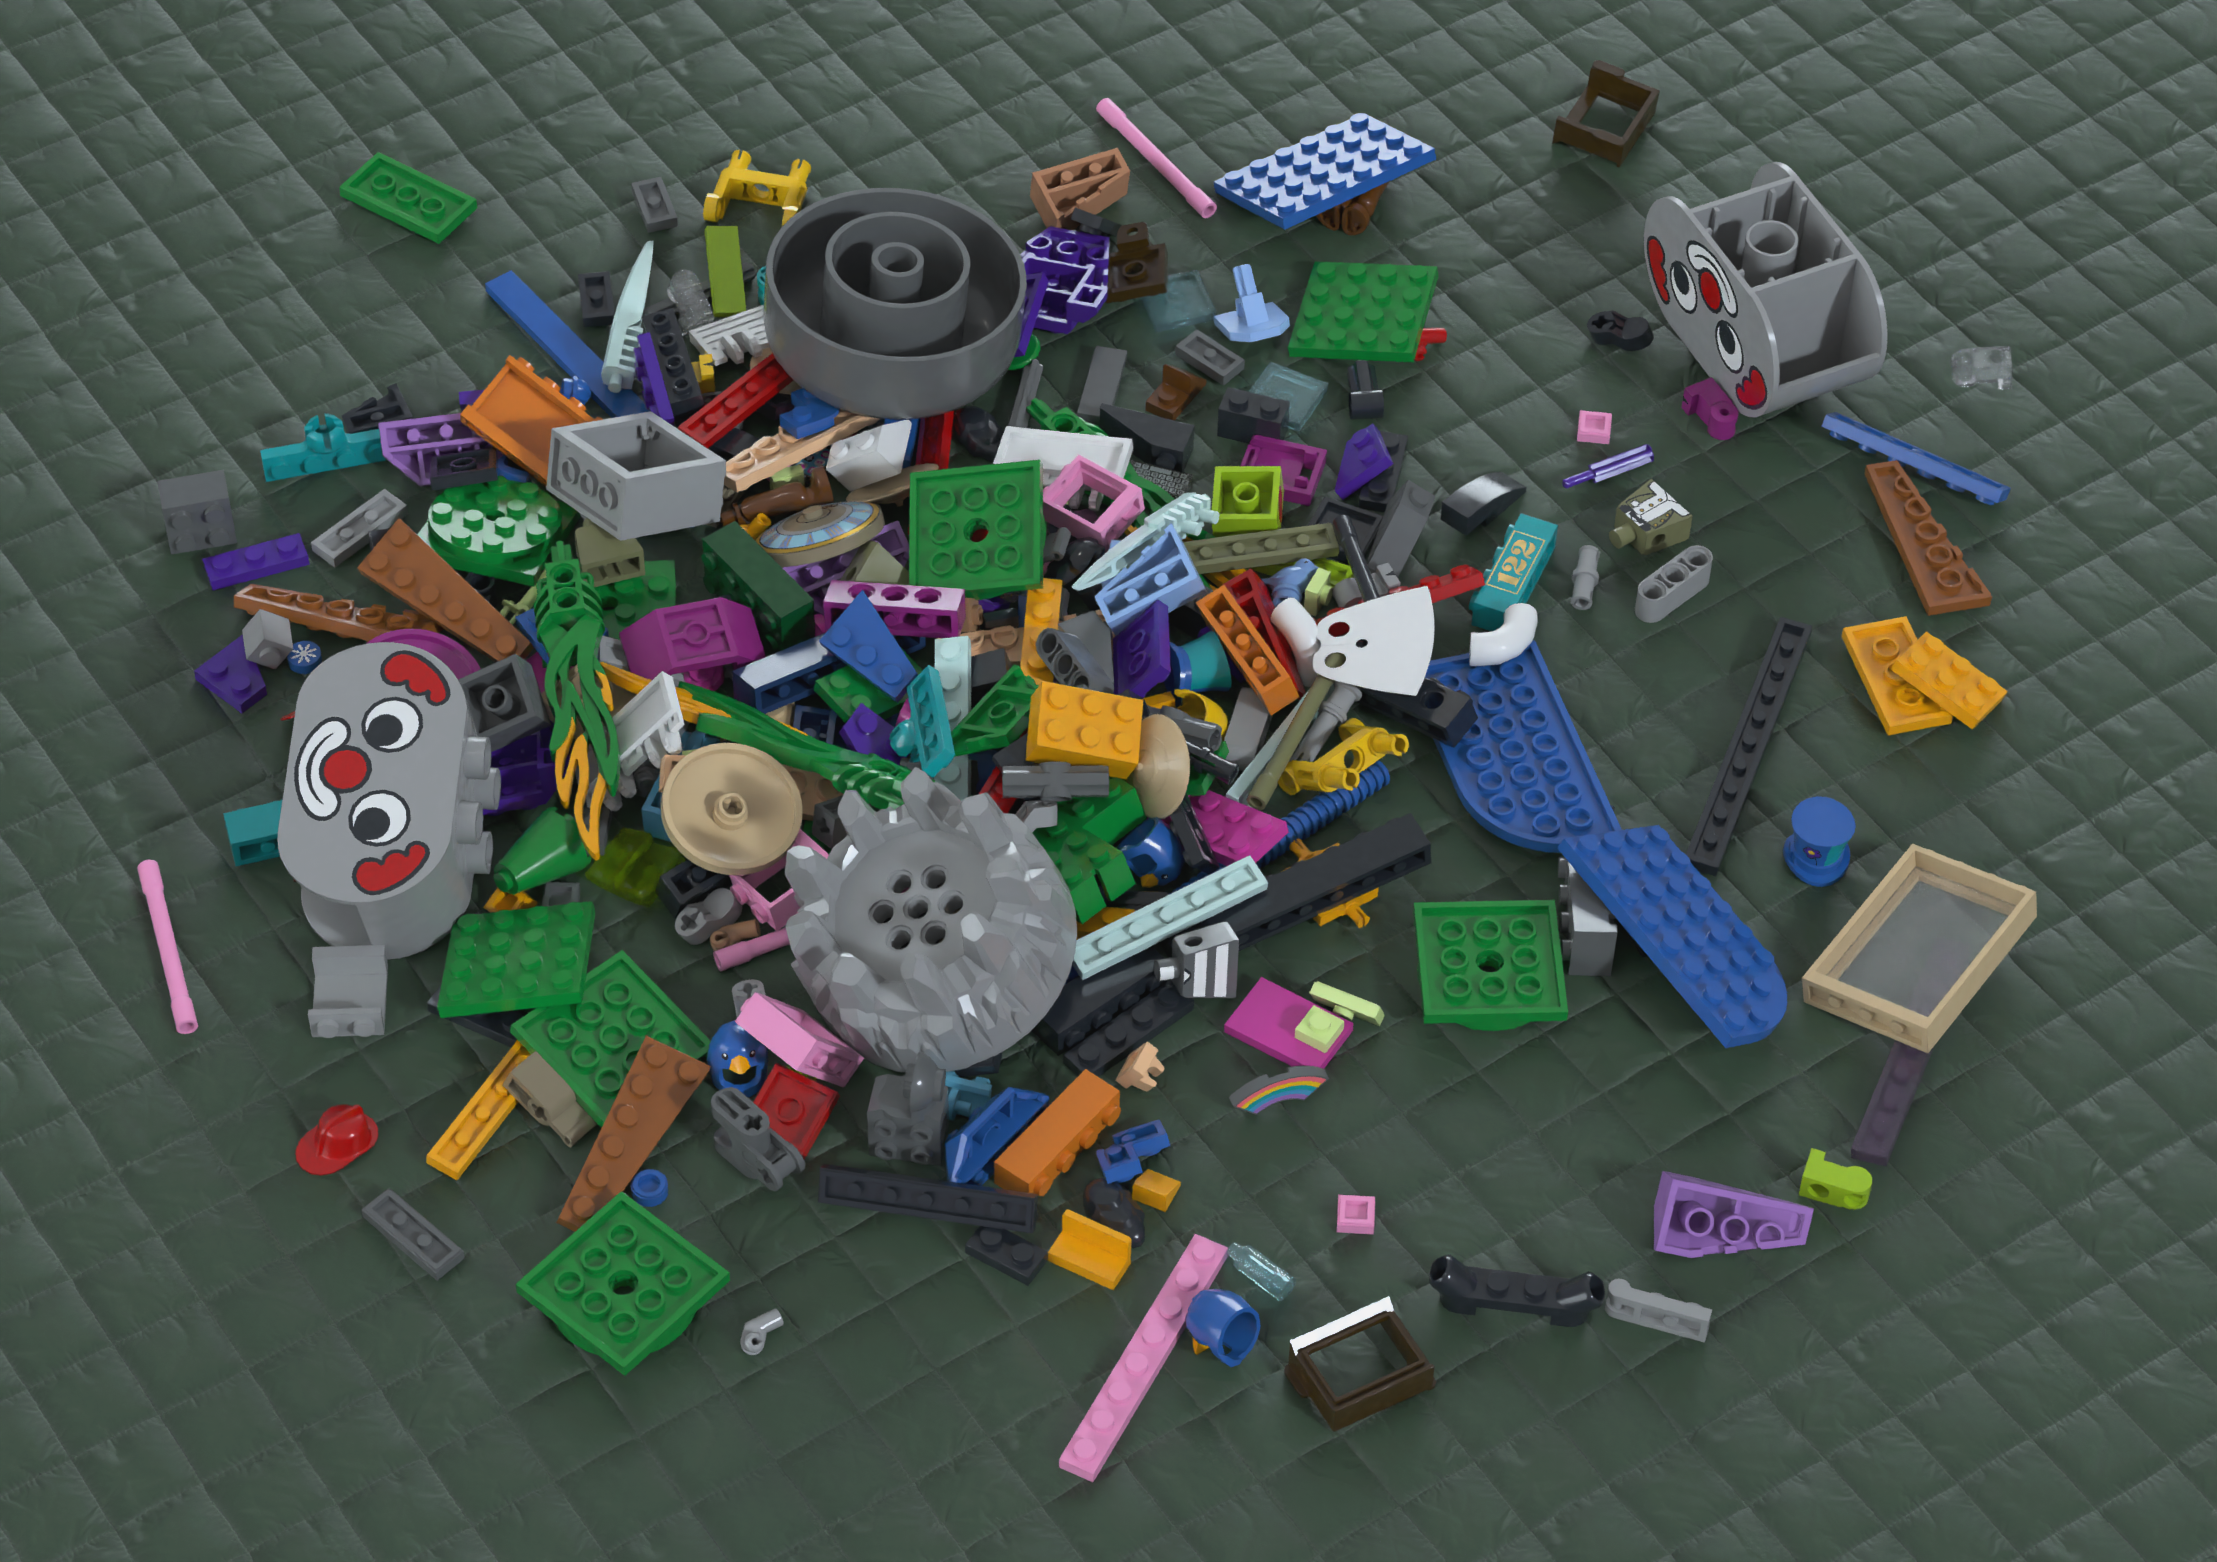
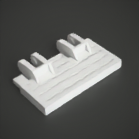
(732, 337)
(1060, 448)
(643, 728)

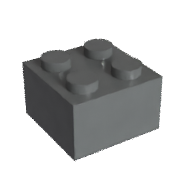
(197, 512)
(505, 701)

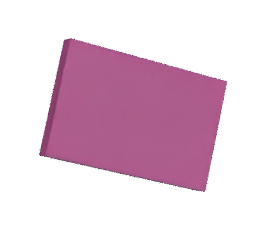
(1269, 1023)

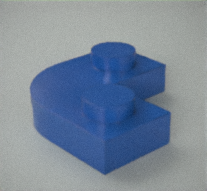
(808, 415)
(1121, 1159)

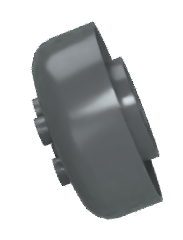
(893, 302)

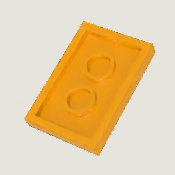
(1949, 680)

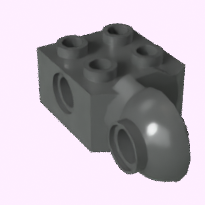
(910, 1114)

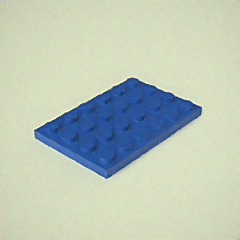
(1324, 170)

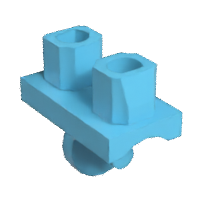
(966, 1094)

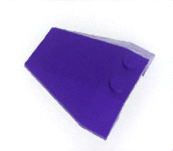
(526, 772)

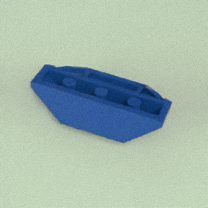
(989, 1133)

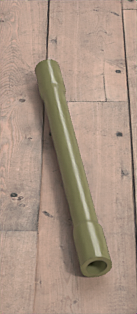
(1268, 780)

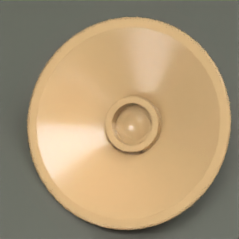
(889, 490)
(1162, 766)

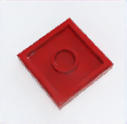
(796, 1106)

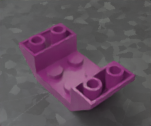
(692, 638)

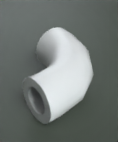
(1300, 633)
(1508, 640)

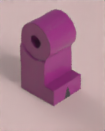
(1712, 407)

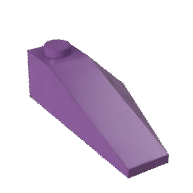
(1712, 1218)

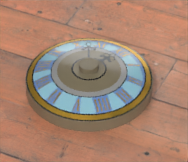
(822, 532)

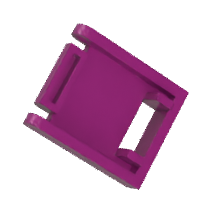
(1292, 459)

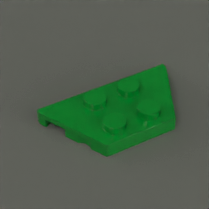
(998, 716)

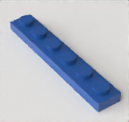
(1928, 464)

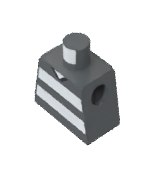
(1202, 963)

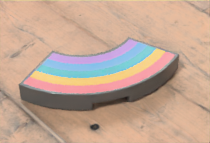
(1265, 1091)

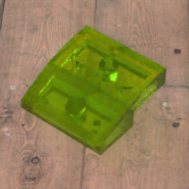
(633, 866)

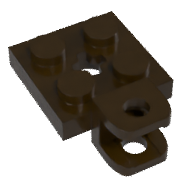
(1136, 255)

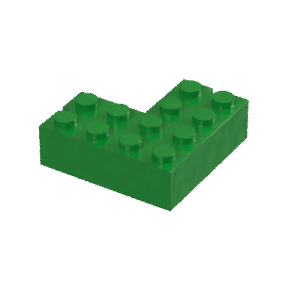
(1084, 841)

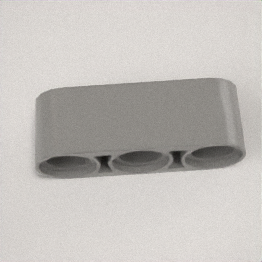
(1673, 584)
(1247, 729)

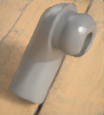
(756, 1329)

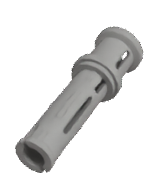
(1332, 714)

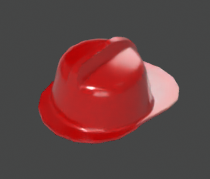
(336, 1140)

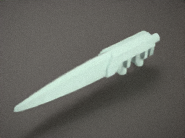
(619, 359)
(1185, 513)

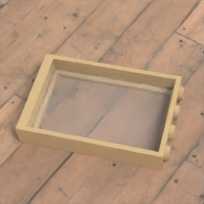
(1919, 947)

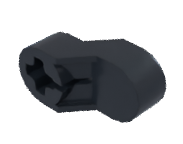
(1616, 329)

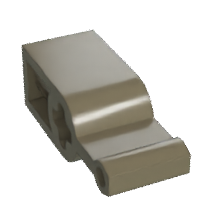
(549, 1099)

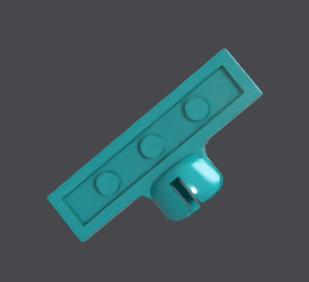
(323, 450)
(928, 729)

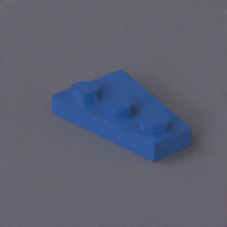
(869, 648)

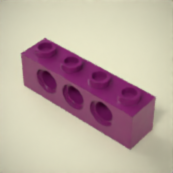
(903, 608)

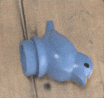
(1291, 581)

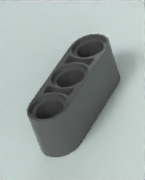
(1071, 661)

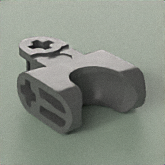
(750, 1142)

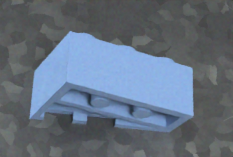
(1161, 574)

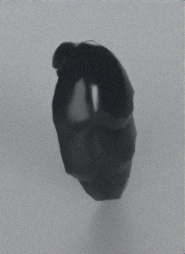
(978, 431)
(1075, 560)
(1114, 1208)

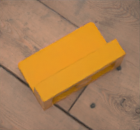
(1091, 1250)

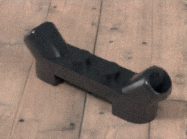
(1468, 1287)

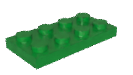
(408, 197)

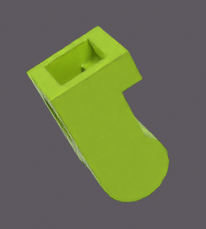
(1835, 1183)

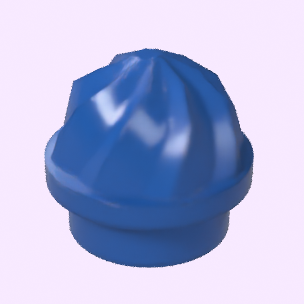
(576, 388)

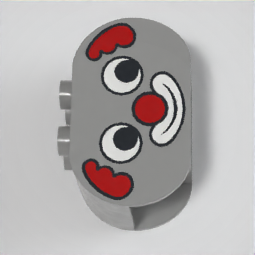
(1766, 292)
(386, 799)

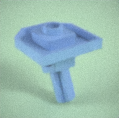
(1252, 317)

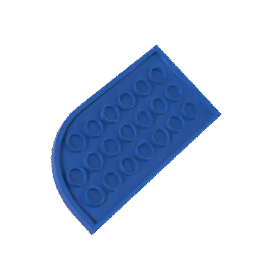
(1522, 758)
(1684, 929)

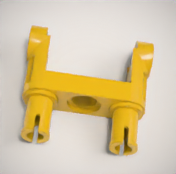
(739, 184)
(1330, 772)

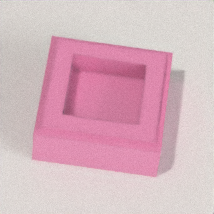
(1594, 427)
(1355, 1214)

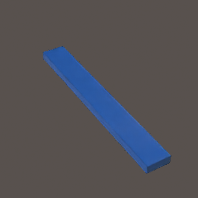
(560, 343)

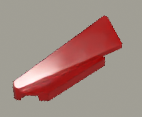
(1258, 606)

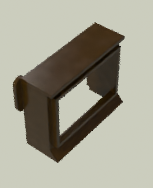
(1609, 83)
(1373, 1396)

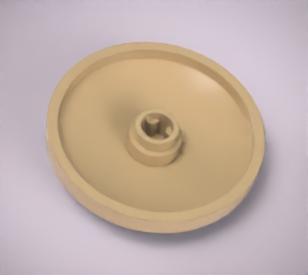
(731, 809)

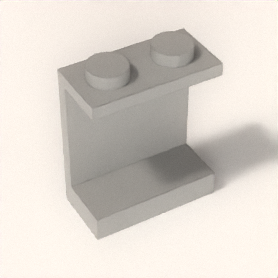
(349, 991)

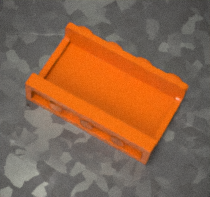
(519, 413)

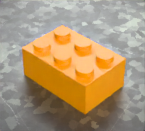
(1084, 728)

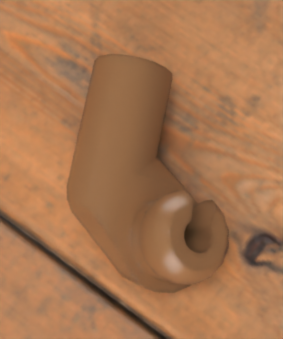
(734, 933)

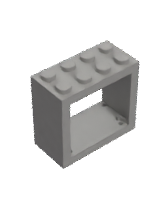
(635, 475)

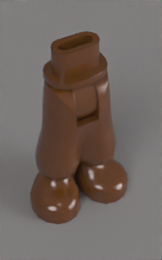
(1354, 213)
(782, 500)

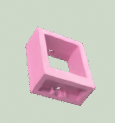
(1113, 521)
(783, 907)

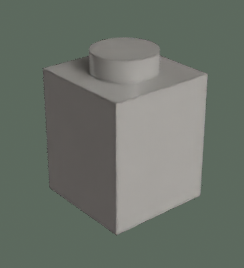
(267, 639)

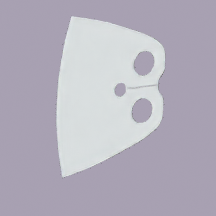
(1398, 645)

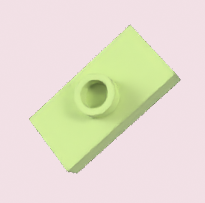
(1346, 1004)

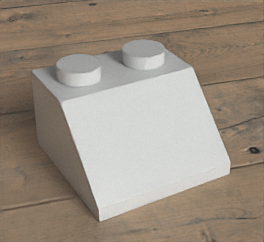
(869, 455)

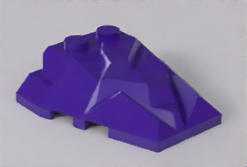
(1076, 274)

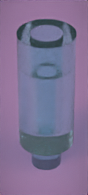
(1262, 1270)

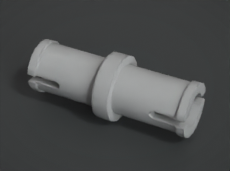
(1585, 577)

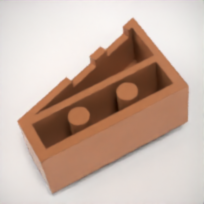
(1082, 183)

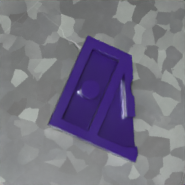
(1362, 460)
(233, 677)
(869, 733)

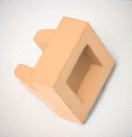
(1137, 1067)

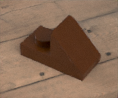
(1174, 392)

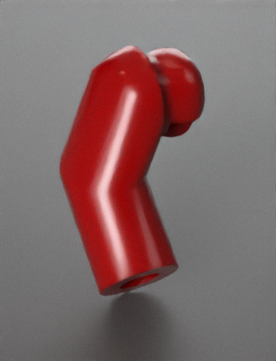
(1429, 336)

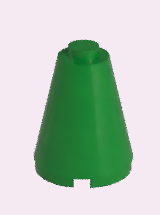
(542, 854)

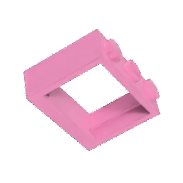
(799, 1039)

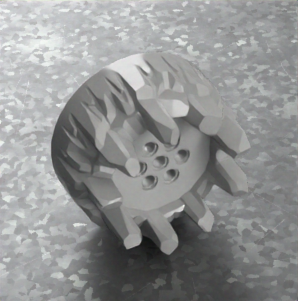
(998, 955)

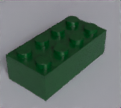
(752, 578)

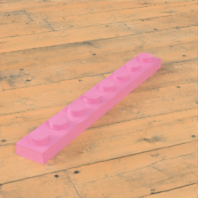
(1142, 1359)

